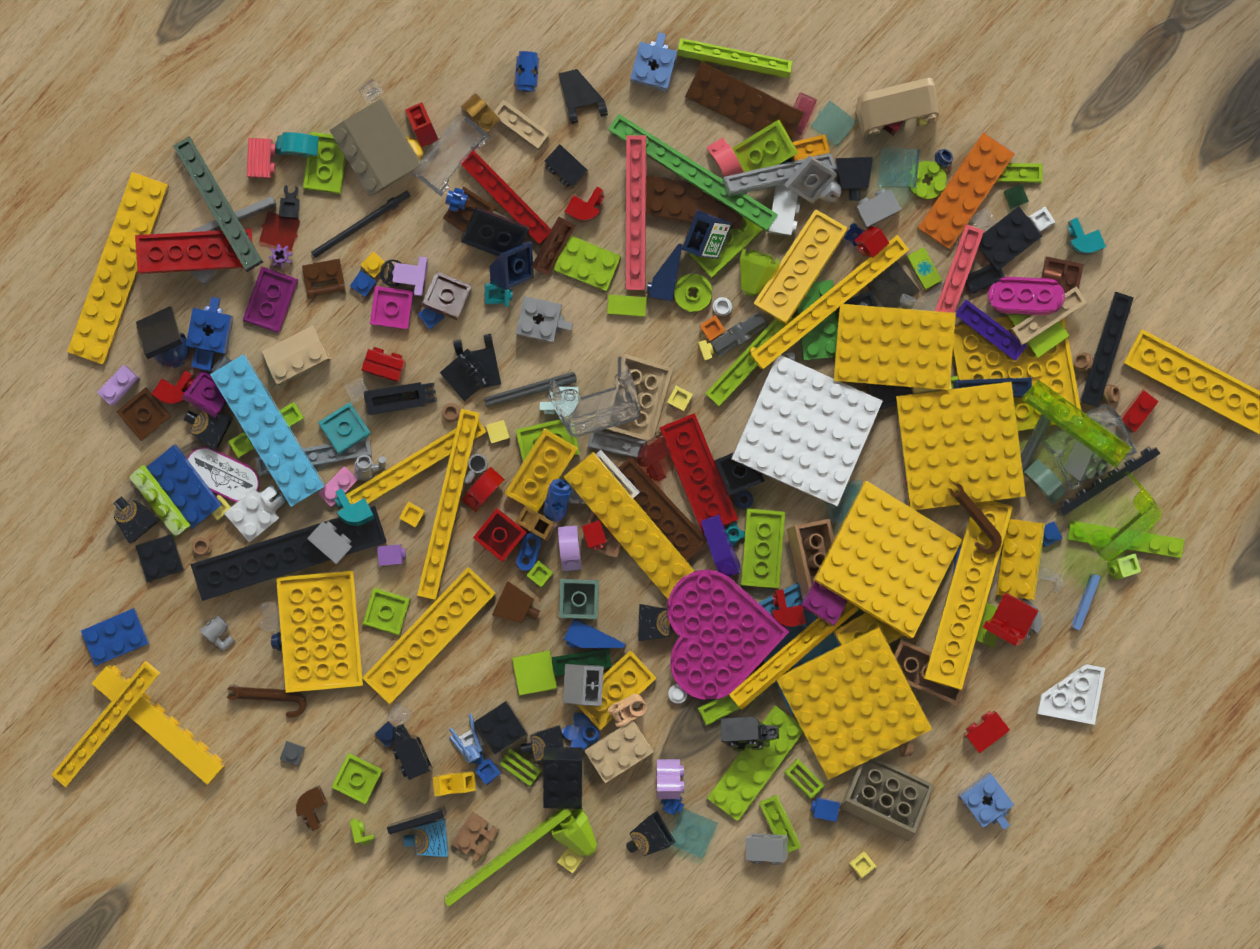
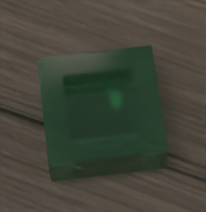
(1016, 196)

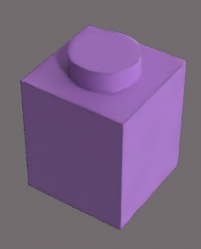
(391, 554)

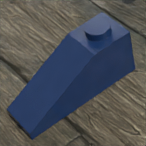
(664, 280)

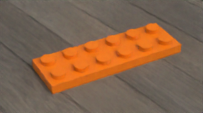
(966, 190)

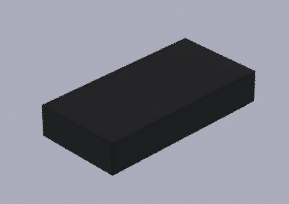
(983, 278)

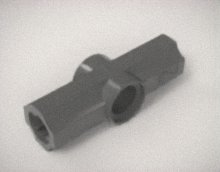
(739, 334)

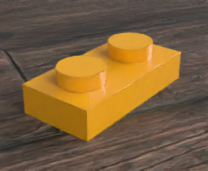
(811, 146)

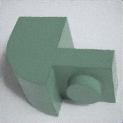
(1046, 481)

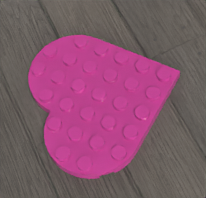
(719, 634)

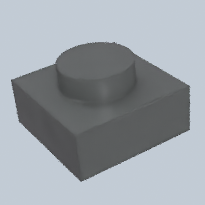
(292, 753)

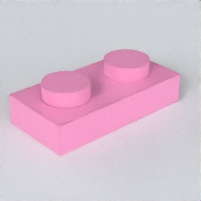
(343, 479)

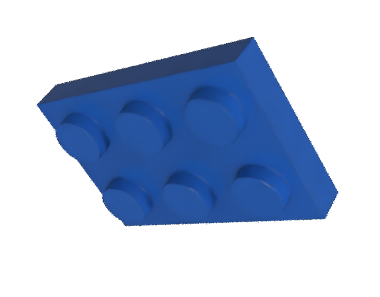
(114, 637)

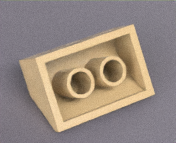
(295, 355)

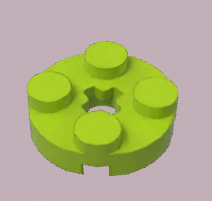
(938, 181)
(695, 282)

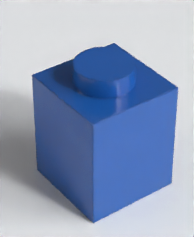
(825, 808)

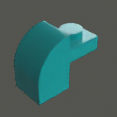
(296, 144)
(1084, 243)
(354, 514)

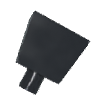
(854, 175)

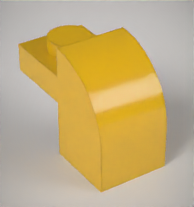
(454, 783)

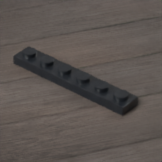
(1106, 349)
(1114, 475)

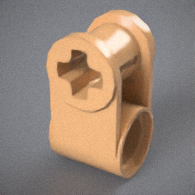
(625, 709)

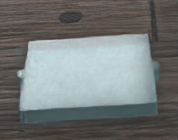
(833, 123)

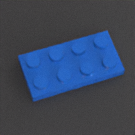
(184, 486)

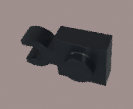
(289, 206)

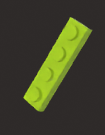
(241, 444)
(159, 501)

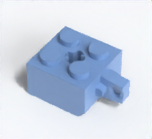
(654, 53)
(995, 809)

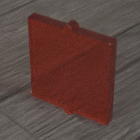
(279, 231)

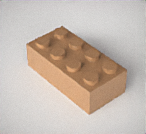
(809, 547)
(914, 663)

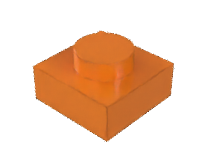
(712, 328)

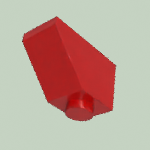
(421, 124)

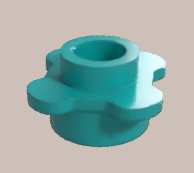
(738, 533)

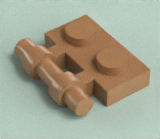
(470, 832)

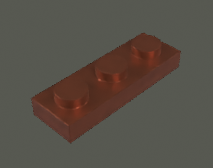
(553, 246)

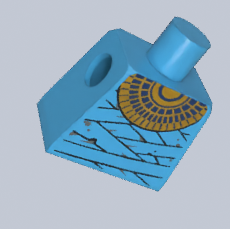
(429, 839)

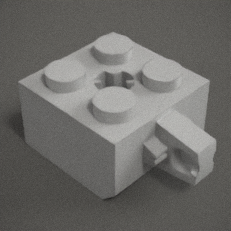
(545, 330)

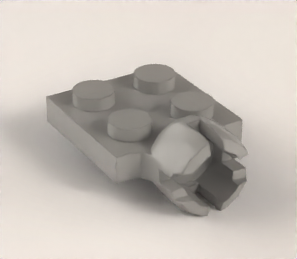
(814, 181)

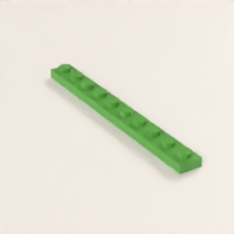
(695, 174)

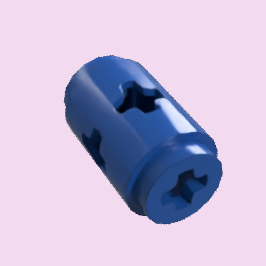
(526, 80)
(557, 500)

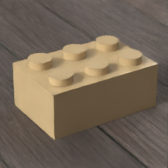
(618, 751)

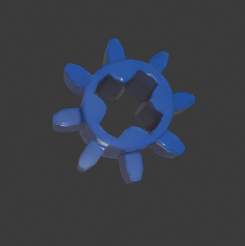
(456, 199)
(672, 805)

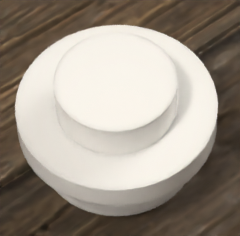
(722, 306)
(676, 694)

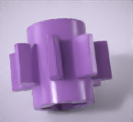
(280, 250)

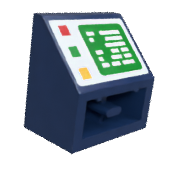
(706, 235)

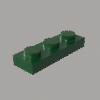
(595, 657)

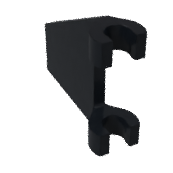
(579, 93)
(485, 357)

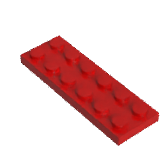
(185, 252)
(698, 470)

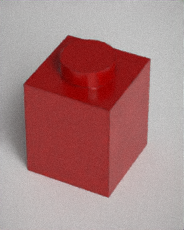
(871, 242)
(594, 535)

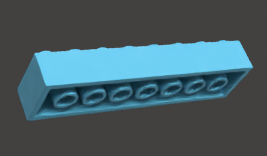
(267, 430)

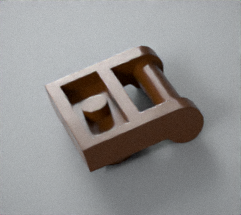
(323, 272)

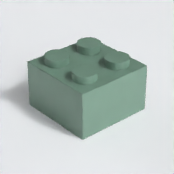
(579, 598)

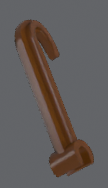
(979, 518)
(271, 695)

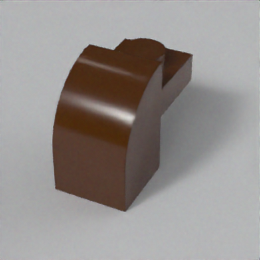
(307, 803)

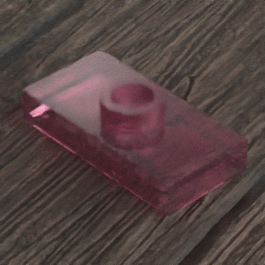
(806, 104)

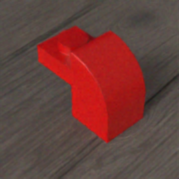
(583, 210)
(172, 393)
(482, 489)
(787, 615)

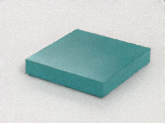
(344, 428)

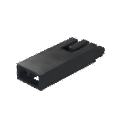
(391, 398)

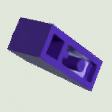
(721, 546)

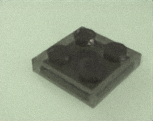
(891, 285)

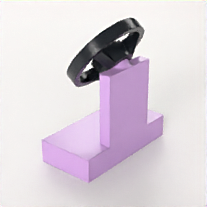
(406, 274)

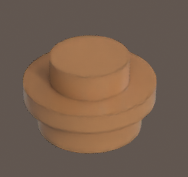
(1083, 361)
(1111, 394)
(451, 412)
(201, 546)
(906, 748)

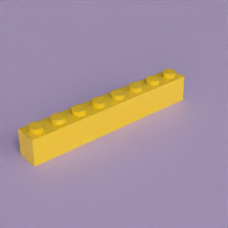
(163, 728)

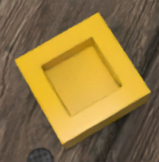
(373, 264)
(412, 514)

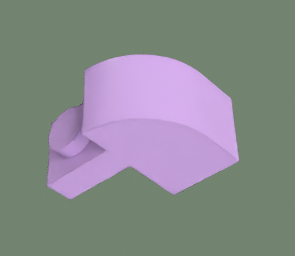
(569, 548)

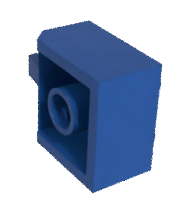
(205, 318)

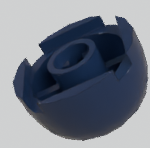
(174, 356)

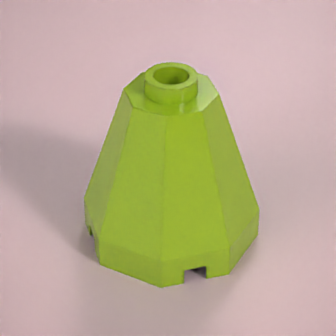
(756, 271)
(576, 833)

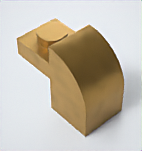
(481, 113)
(536, 523)

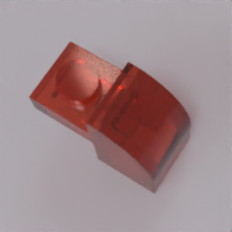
(651, 453)

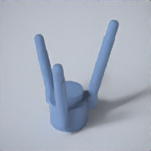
(470, 752)

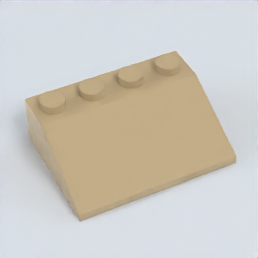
(651, 387)

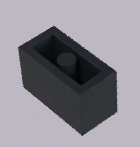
(565, 166)

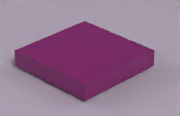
(205, 395)

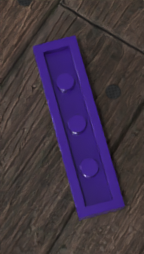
(990, 330)

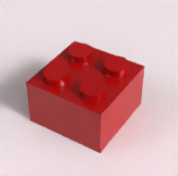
(499, 534)

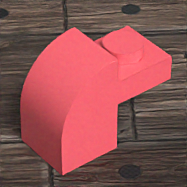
(724, 158)

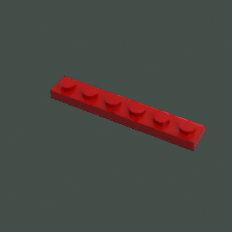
(505, 196)

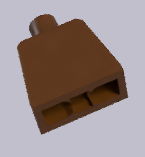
(515, 605)

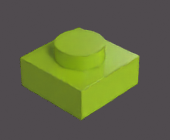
(539, 573)

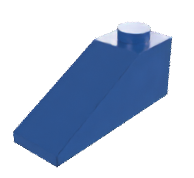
(585, 636)

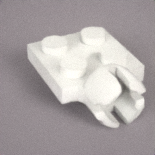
(255, 511)

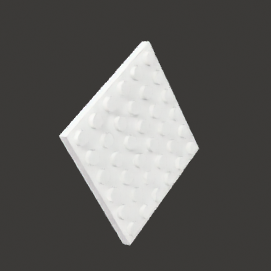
(806, 430)

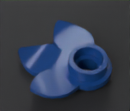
(577, 731)

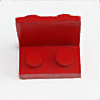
(1011, 620)

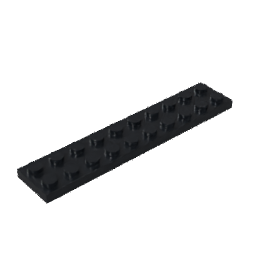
(277, 557)

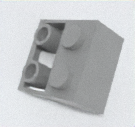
(1085, 463)
(583, 684)

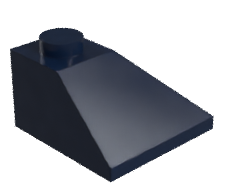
(512, 267)

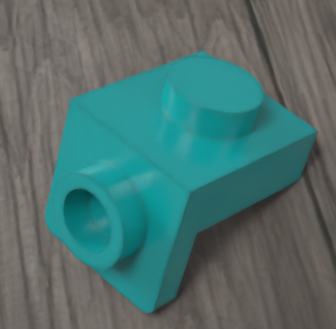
(496, 295)

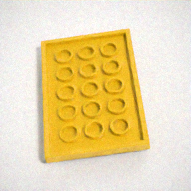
(894, 346)
(319, 631)

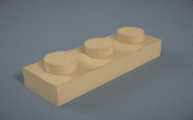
(521, 124)

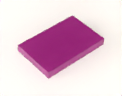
(270, 299)

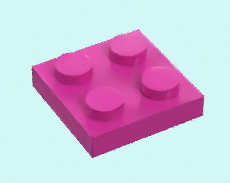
(391, 307)

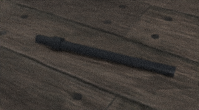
(392, 203)

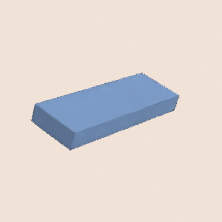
(1085, 601)

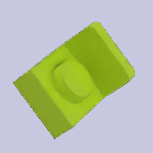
(1123, 567)
(358, 829)

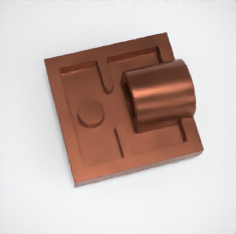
(1064, 272)

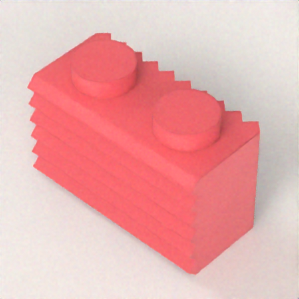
(260, 158)

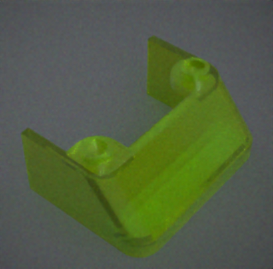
(1147, 516)

